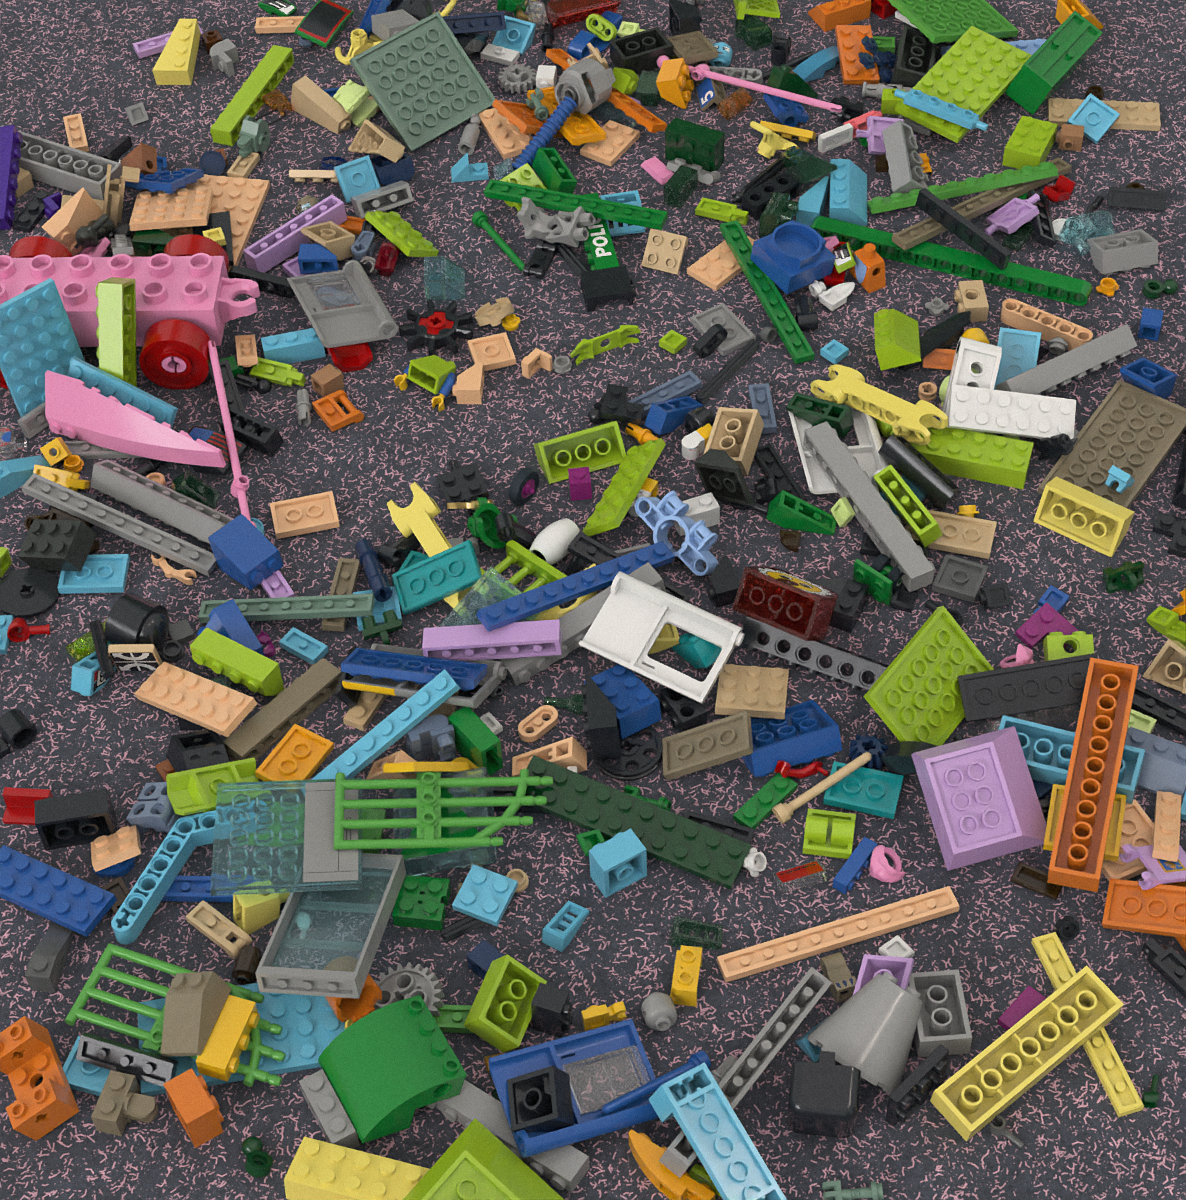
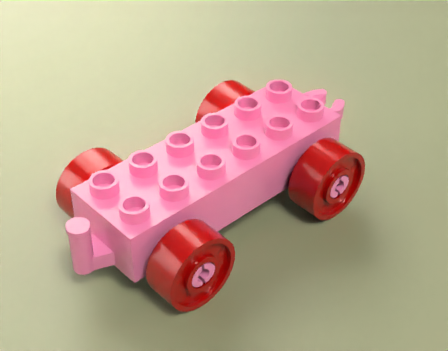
(179, 299)

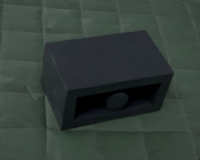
(551, 1010)

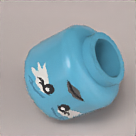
(724, 55)

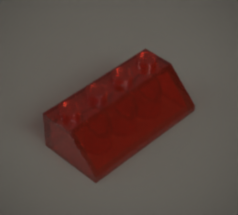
(573, 11)

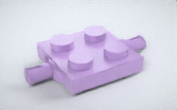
(874, 133)
(1012, 215)

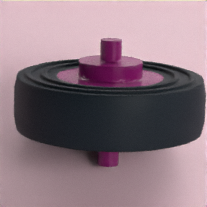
(523, 486)

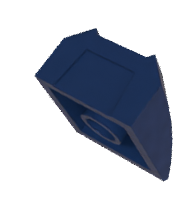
(391, 172)

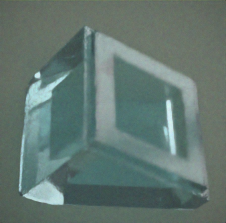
(502, 169)

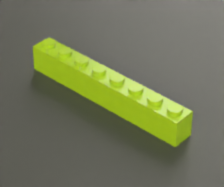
(249, 97)

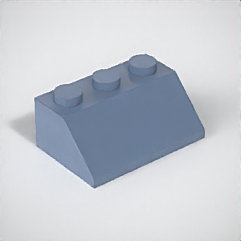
(1163, 762)

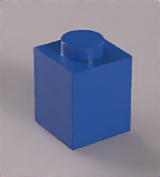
(1150, 324)

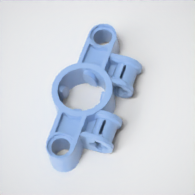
(697, 539)

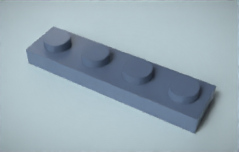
(672, 389)

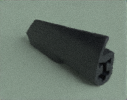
(941, 335)

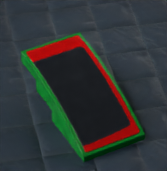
(324, 22)

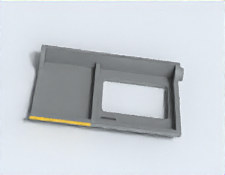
(495, 674)

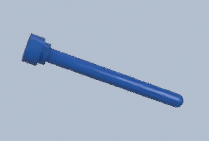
(622, 1101)

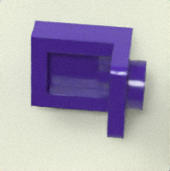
(52, 204)

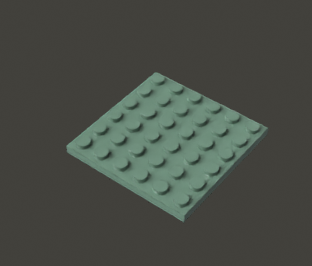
(423, 81)

